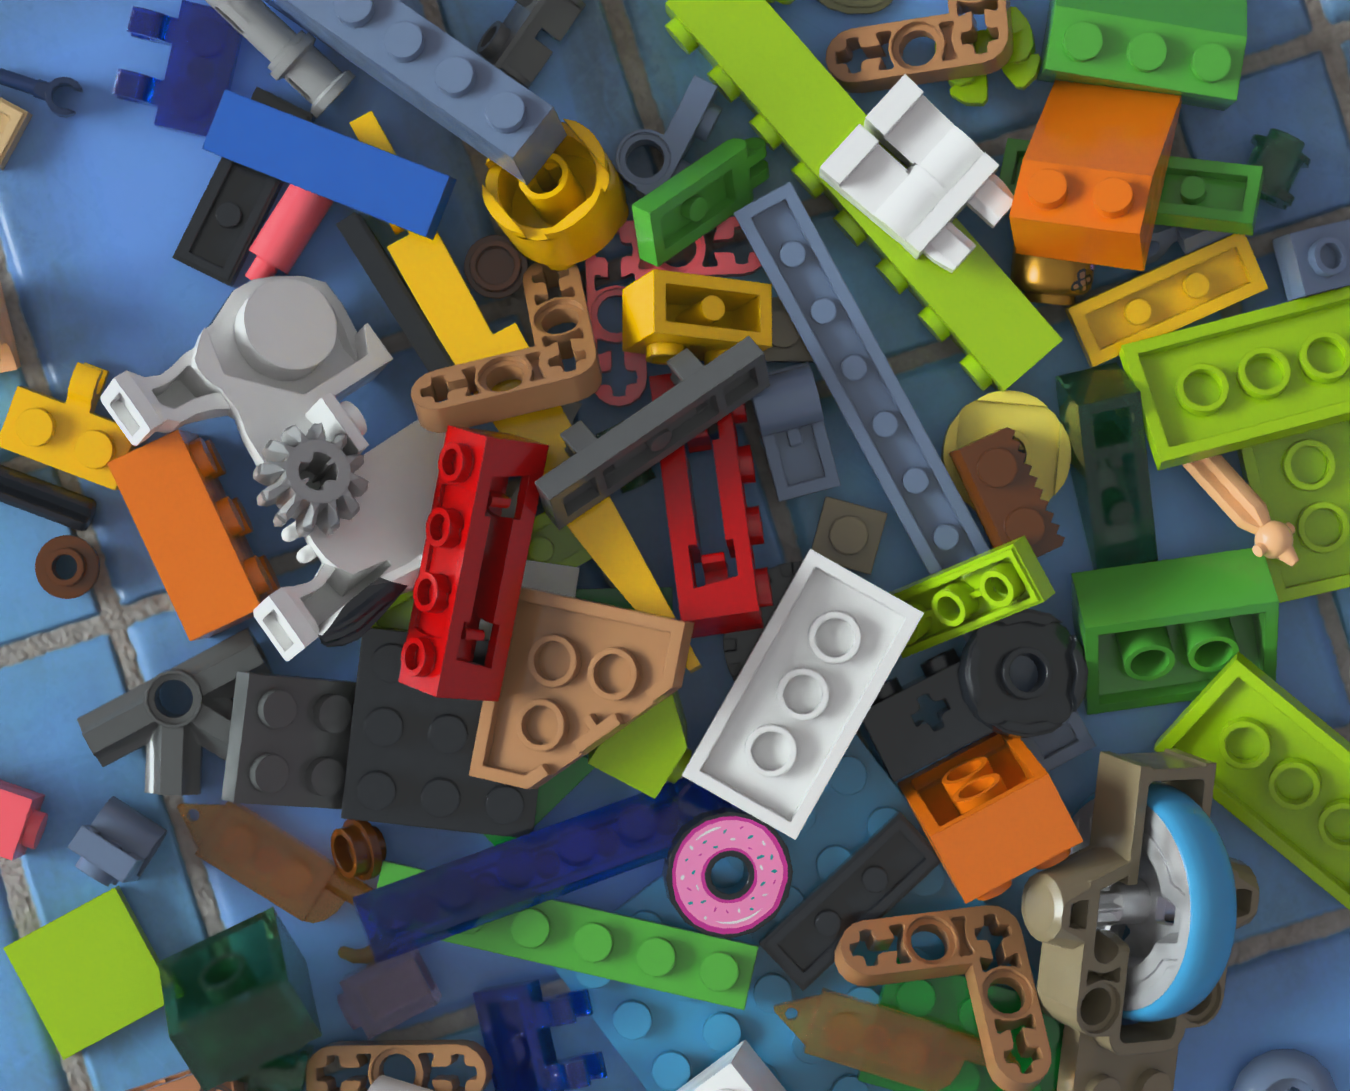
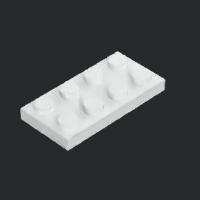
(802, 694)

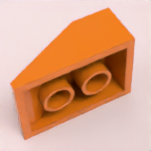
(1094, 175)
(991, 815)

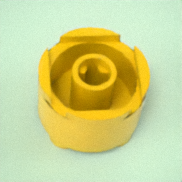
(568, 205)

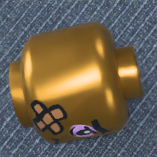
(1051, 279)

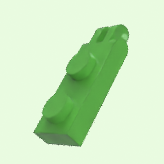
(698, 198)

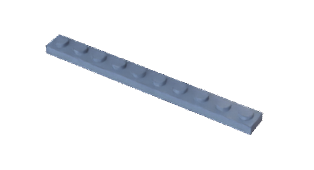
(879, 413)

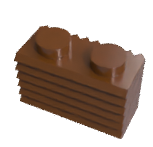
(1005, 492)

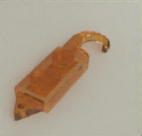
(273, 864)
(882, 1040)

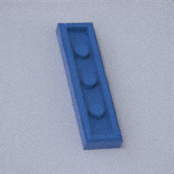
(329, 164)

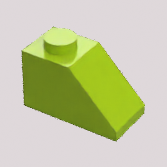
(647, 749)

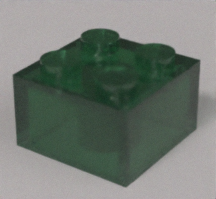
(238, 1000)

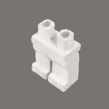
(941, 177)

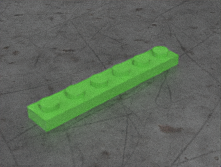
(613, 947)

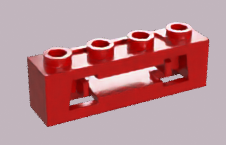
(471, 564)
(723, 602)

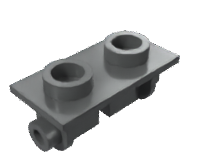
(513, 44)

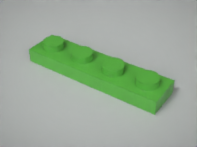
(1193, 194)

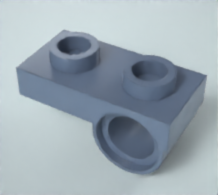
(693, 118)
(1314, 259)
(795, 433)
(117, 844)

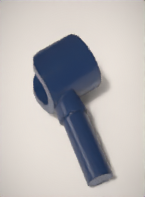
(40, 88)

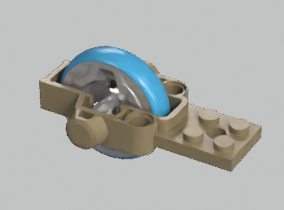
(1141, 863)

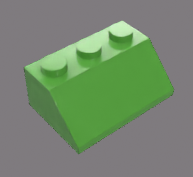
(1149, 46)
(1172, 626)

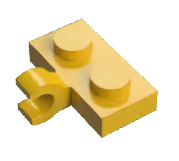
(67, 432)

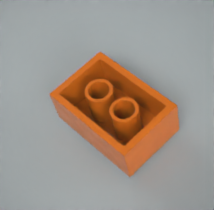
(194, 532)

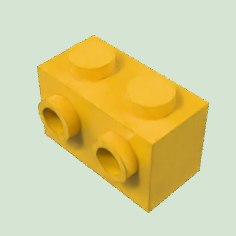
(695, 312)

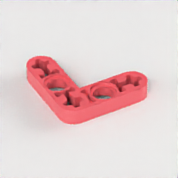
(636, 267)

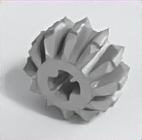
(290, 493)

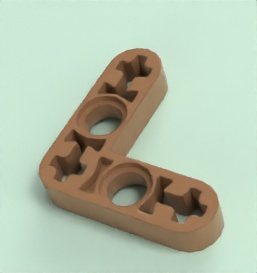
(953, 56)
(538, 367)
(962, 956)
(445, 1053)

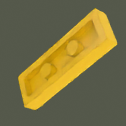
(1166, 298)

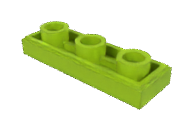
(975, 593)

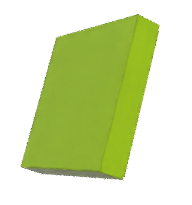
(89, 972)

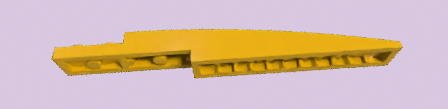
(467, 337)

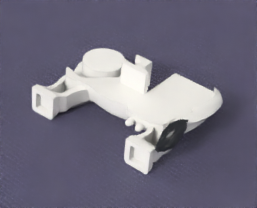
(284, 359)

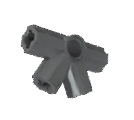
(176, 740)

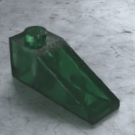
(1109, 464)

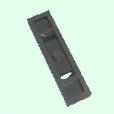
(694, 404)

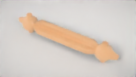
(1244, 508)

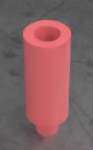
(287, 232)

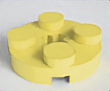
(1035, 426)

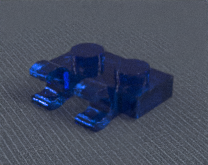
(197, 70)
(519, 1037)

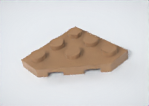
(574, 682)

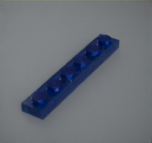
(528, 869)

